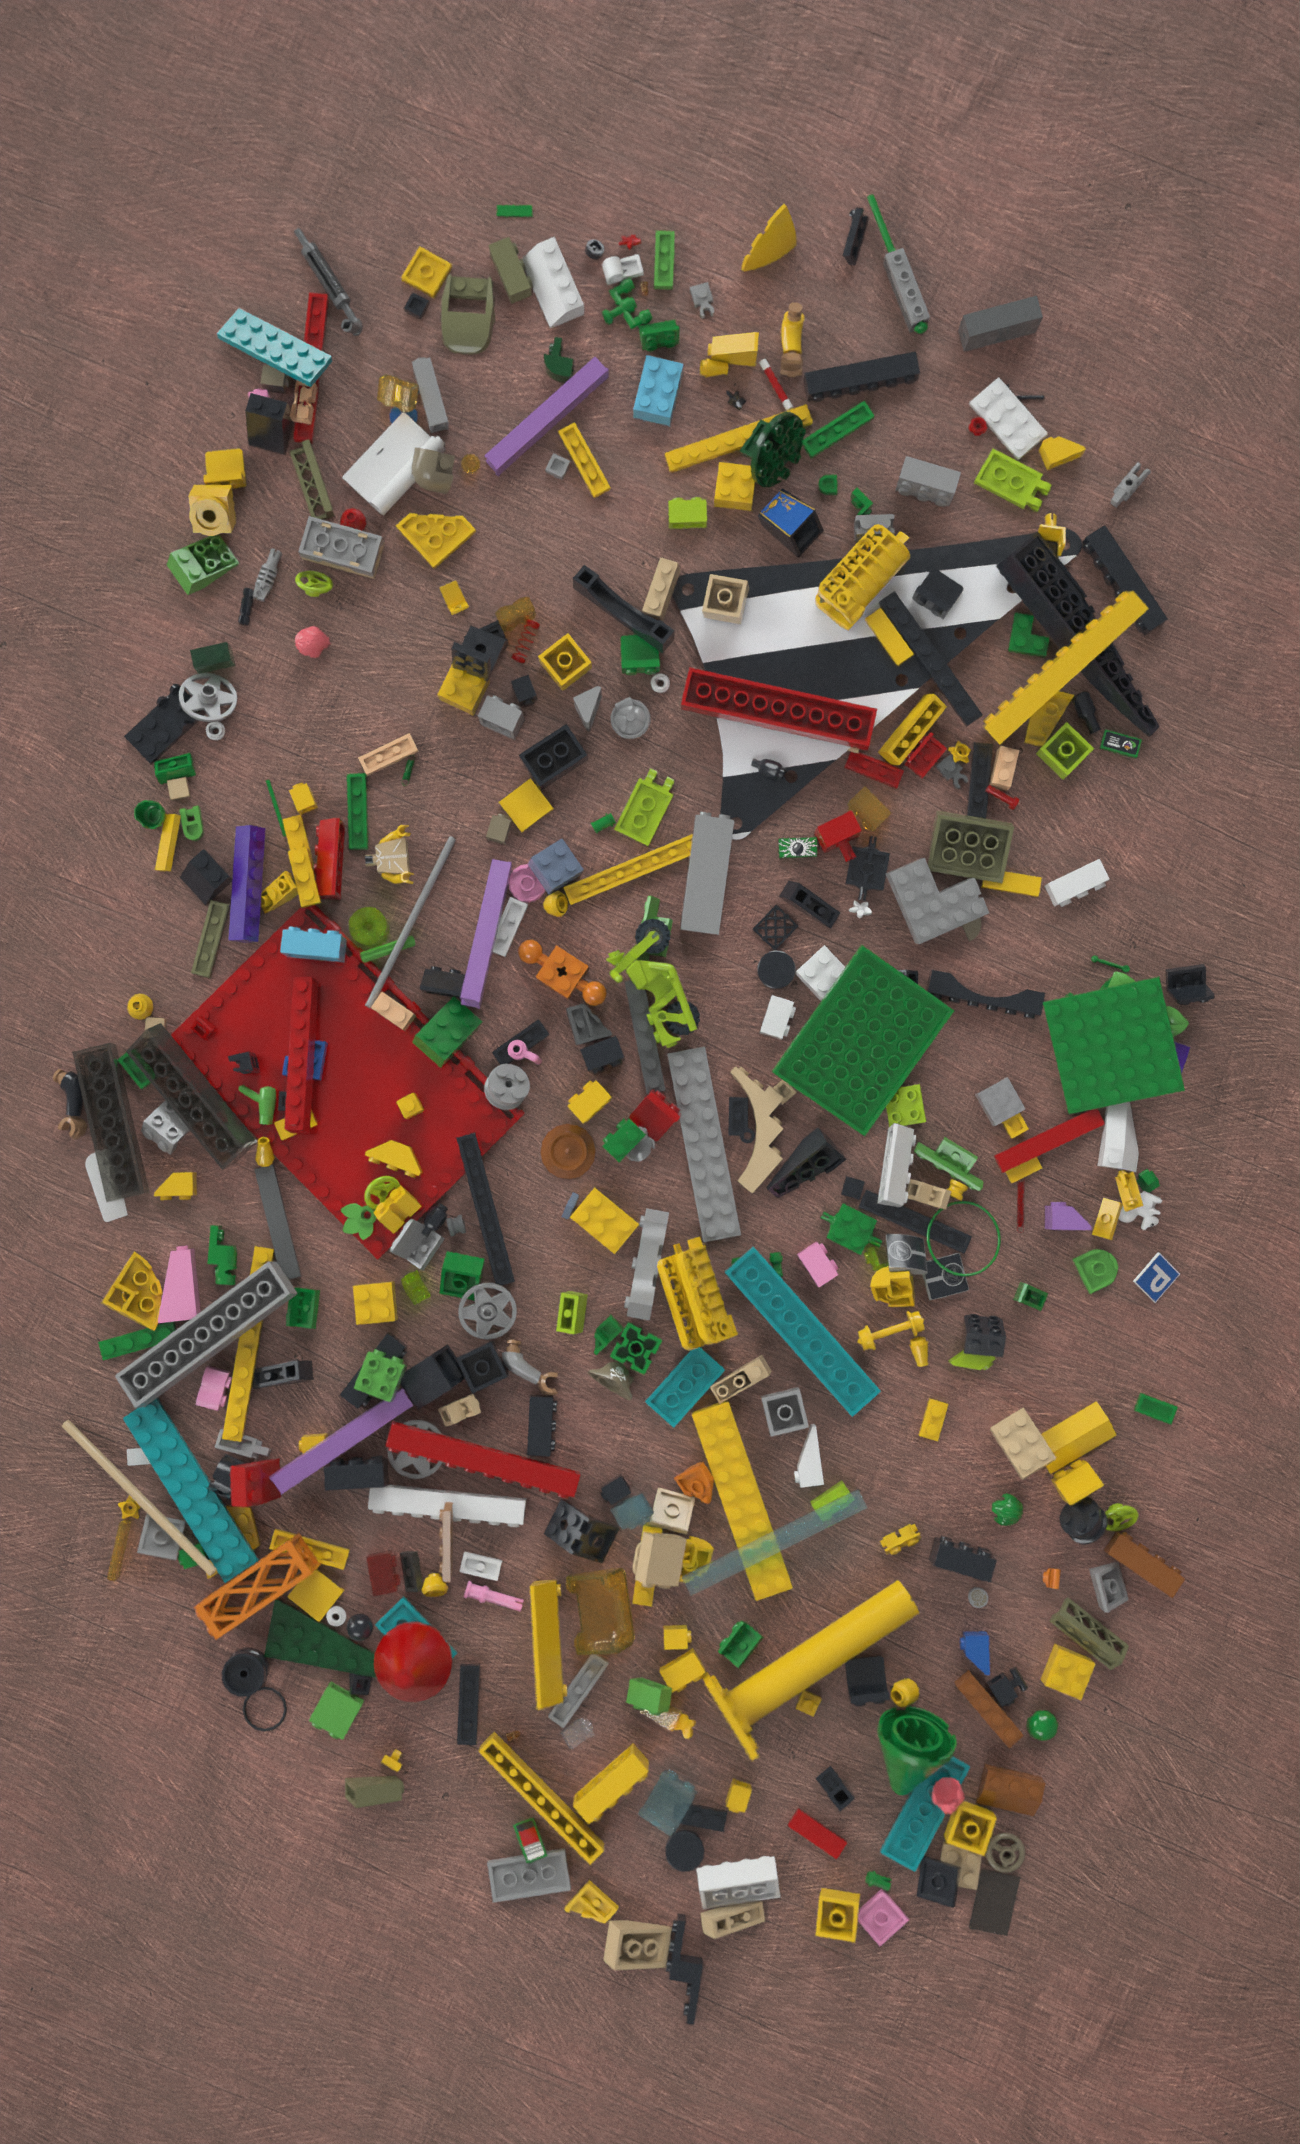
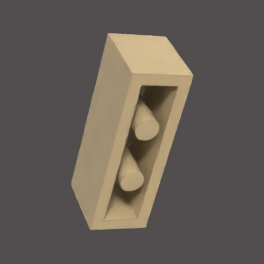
(661, 589)

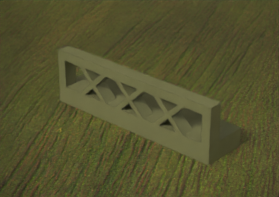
(317, 477)
(1088, 1637)

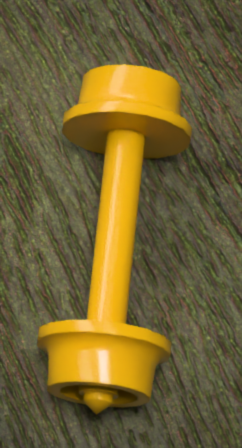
(914, 1322)

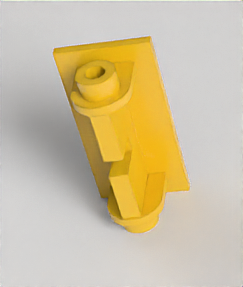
(1128, 1190)
(907, 1537)

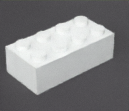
(820, 972)

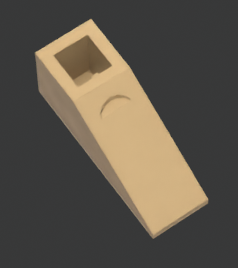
(741, 1379)

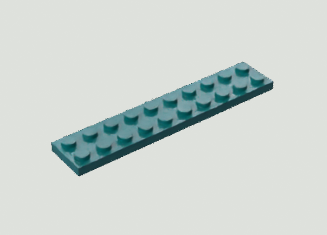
(802, 1331)
(189, 1490)

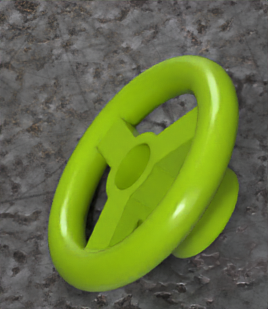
(314, 586)
(380, 1189)
(1119, 1514)

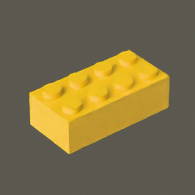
(611, 1784)

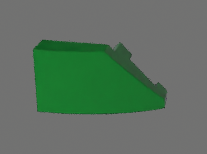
(606, 1333)

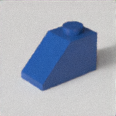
(976, 1648)

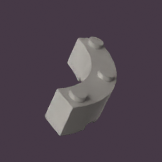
(645, 1265)

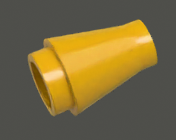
(712, 368)
(264, 1154)
(919, 1348)

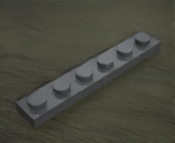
(645, 1038)

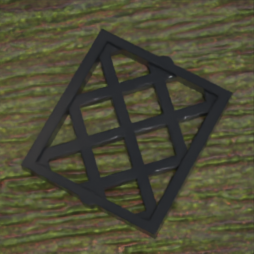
(775, 927)

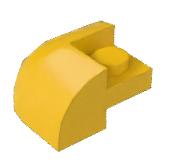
(893, 1287)
(696, 1554)

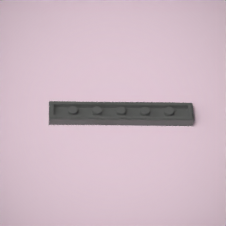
(277, 1221)

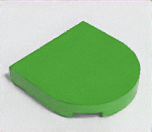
(1096, 1269)

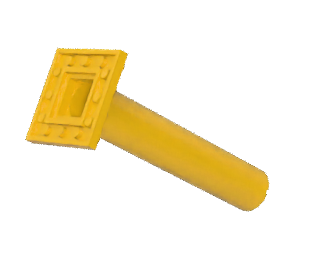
(811, 1661)

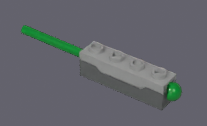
(902, 278)

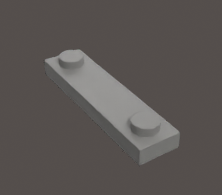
(578, 1689)

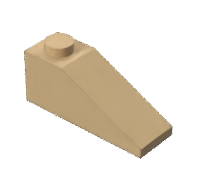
(731, 1918)

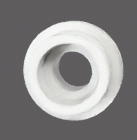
(660, 677)
(211, 726)
(338, 1610)

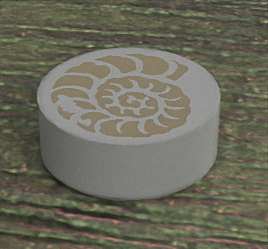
(978, 1597)

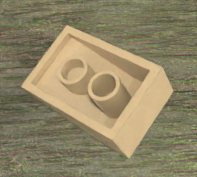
(636, 1945)

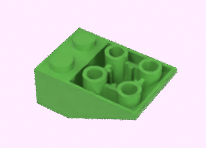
(201, 563)

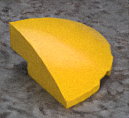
(774, 243)
(136, 1293)

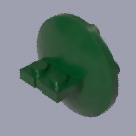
(773, 446)

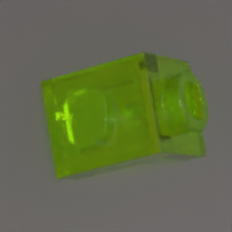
(872, 1259)
(415, 1287)

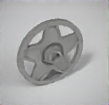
(207, 697)
(487, 1311)
(420, 1463)

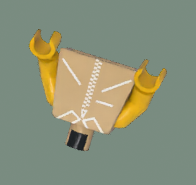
(392, 857)

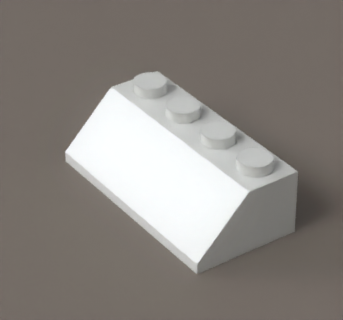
(553, 283)
(896, 1165)
(738, 1882)

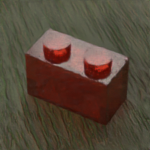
(383, 1573)

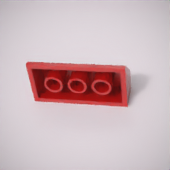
(329, 858)

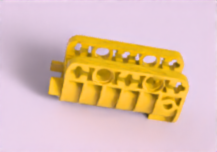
(866, 577)
(697, 1296)

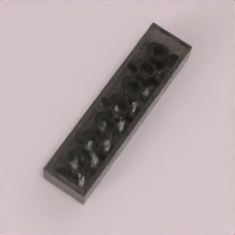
(191, 1096)
(110, 1122)

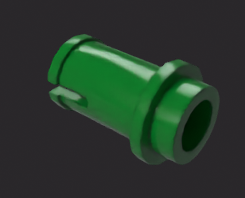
(604, 822)
(878, 1880)

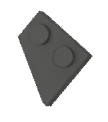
(585, 1025)

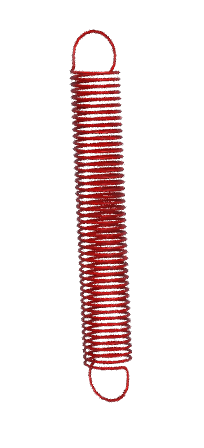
(1020, 1190)

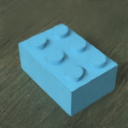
(658, 390)
(313, 944)

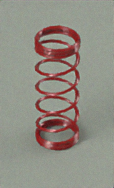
(533, 624)

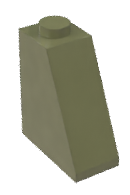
(373, 1790)

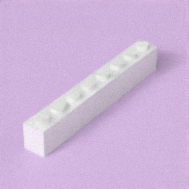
(465, 1505)

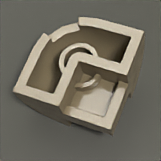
(433, 470)

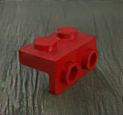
(925, 756)

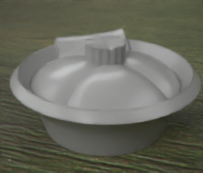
(630, 718)

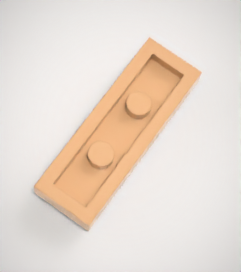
(388, 754)

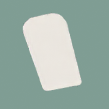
(109, 1210)

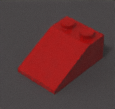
(252, 1483)

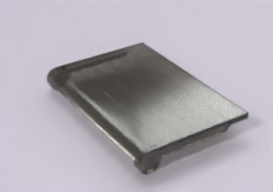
(994, 1902)

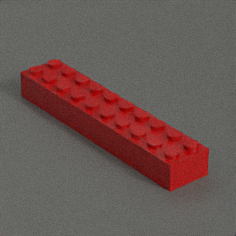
(778, 708)

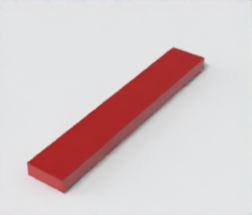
(1049, 1140)

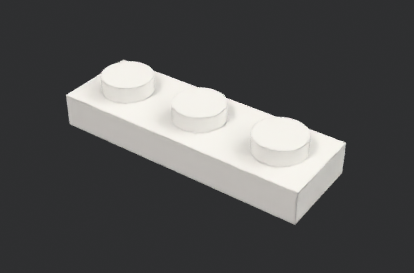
(509, 925)

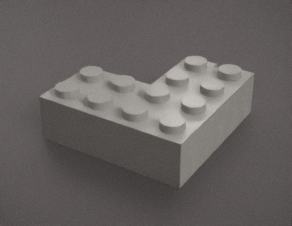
(930, 910)

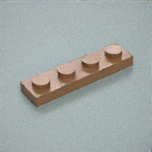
(446, 1534)

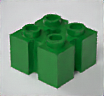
(624, 1351)

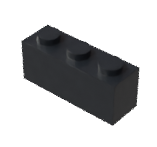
(541, 1425)

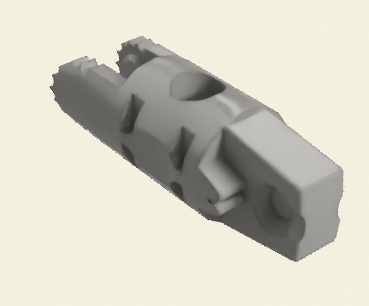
(1123, 491)

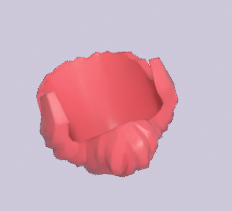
(311, 641)
(947, 1795)

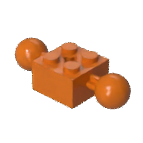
(593, 992)

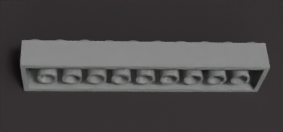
(206, 1334)

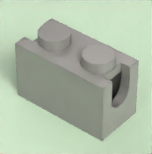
(867, 521)

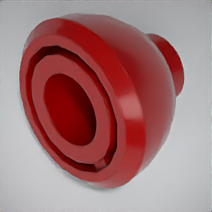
(353, 518)

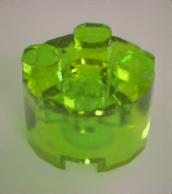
(379, 930)

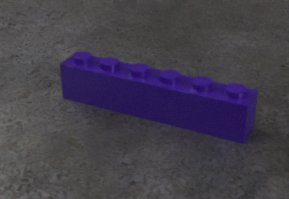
(247, 884)

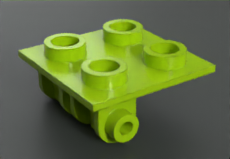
(906, 1106)

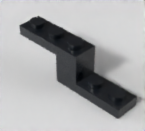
(684, 1969)

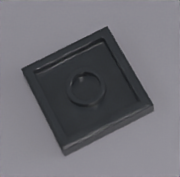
(938, 1881)

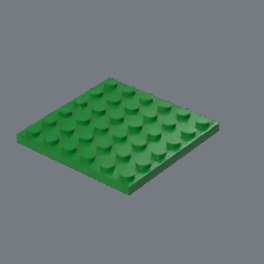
(1114, 1045)

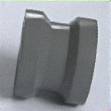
(456, 1225)

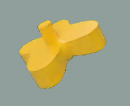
(686, 1726)

